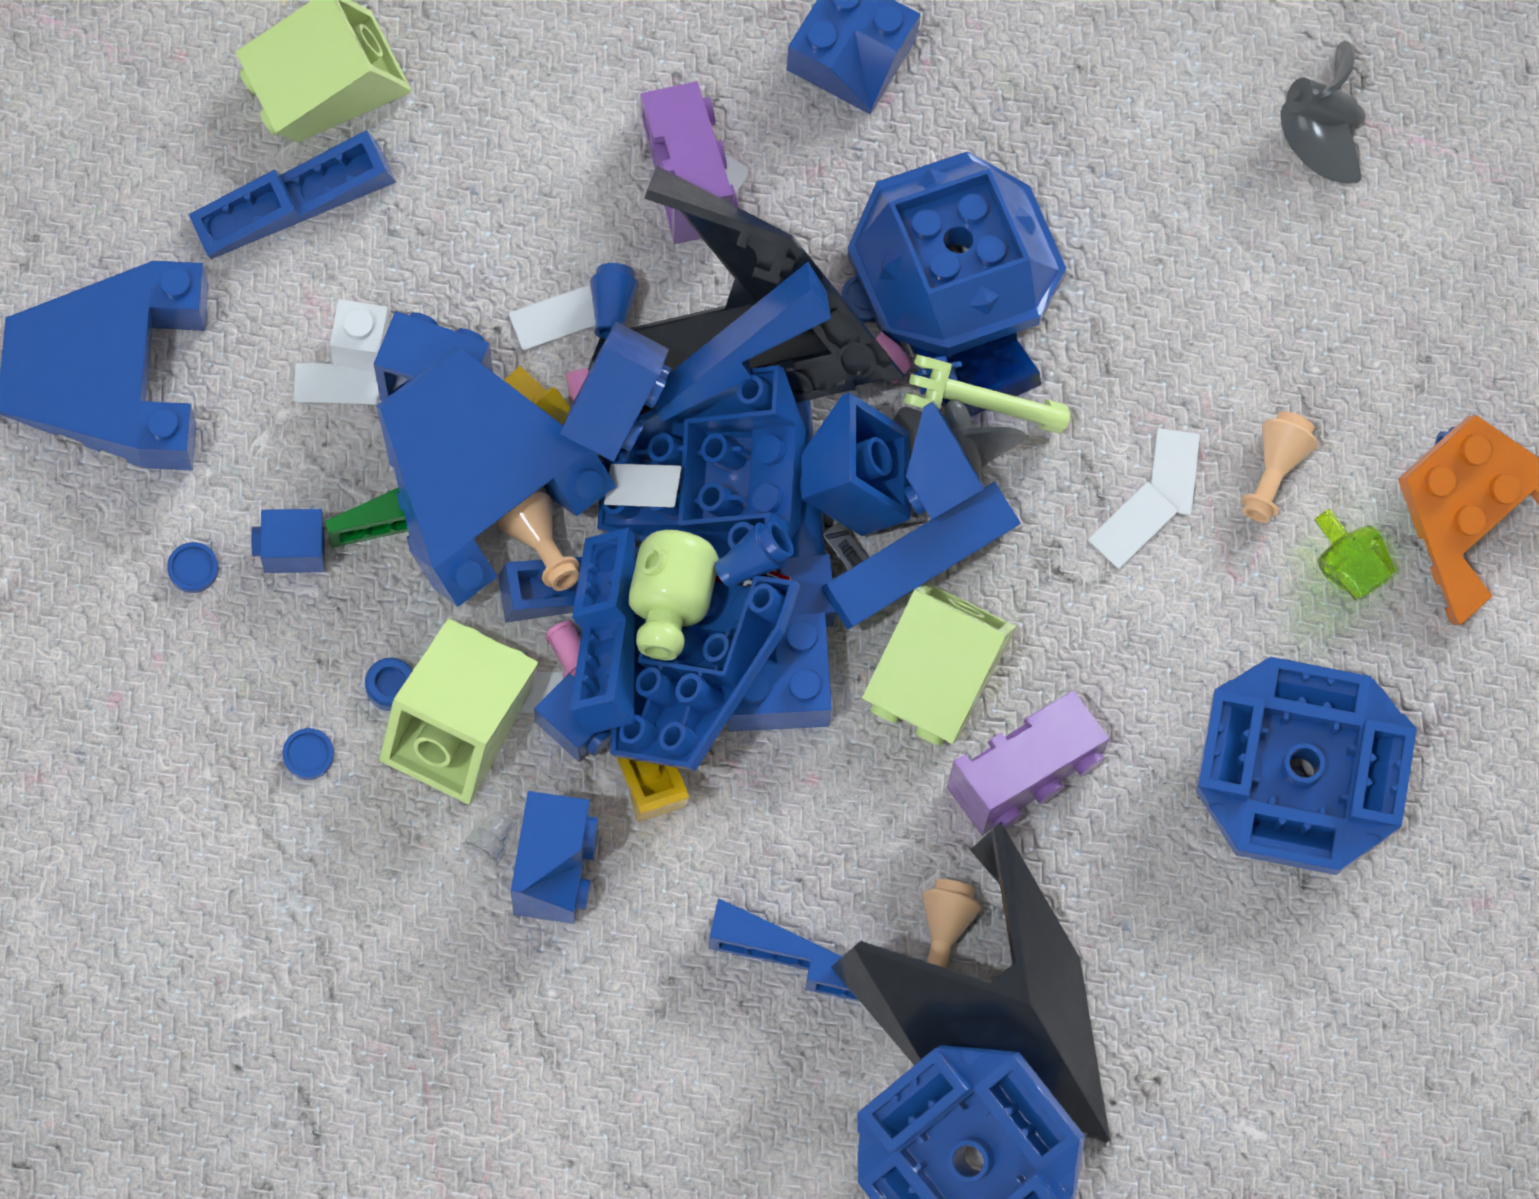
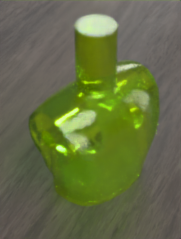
(1354, 559)

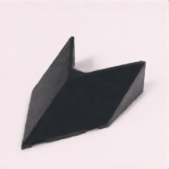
(760, 257)
(1027, 1009)

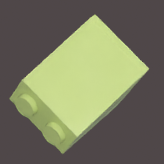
(320, 69)
(937, 664)
(457, 710)

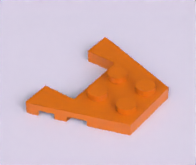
(1459, 496)

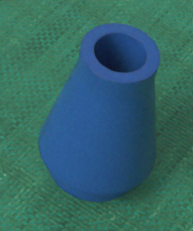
(612, 296)
(757, 553)

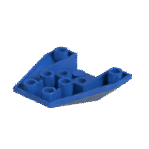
(735, 463)
(690, 698)

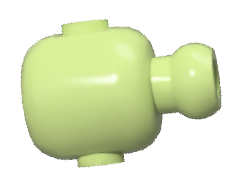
(671, 589)

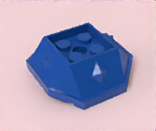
(946, 297)
(1336, 724)
(962, 1098)

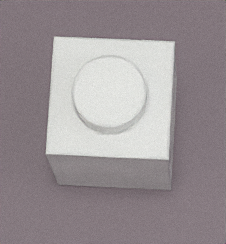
(358, 334)

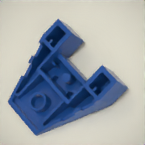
(85, 364)
(468, 456)

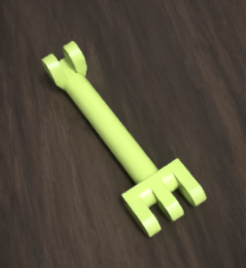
(1050, 415)

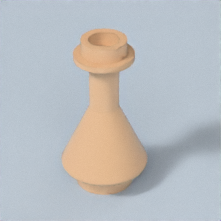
(1285, 445)
(533, 525)
(948, 913)

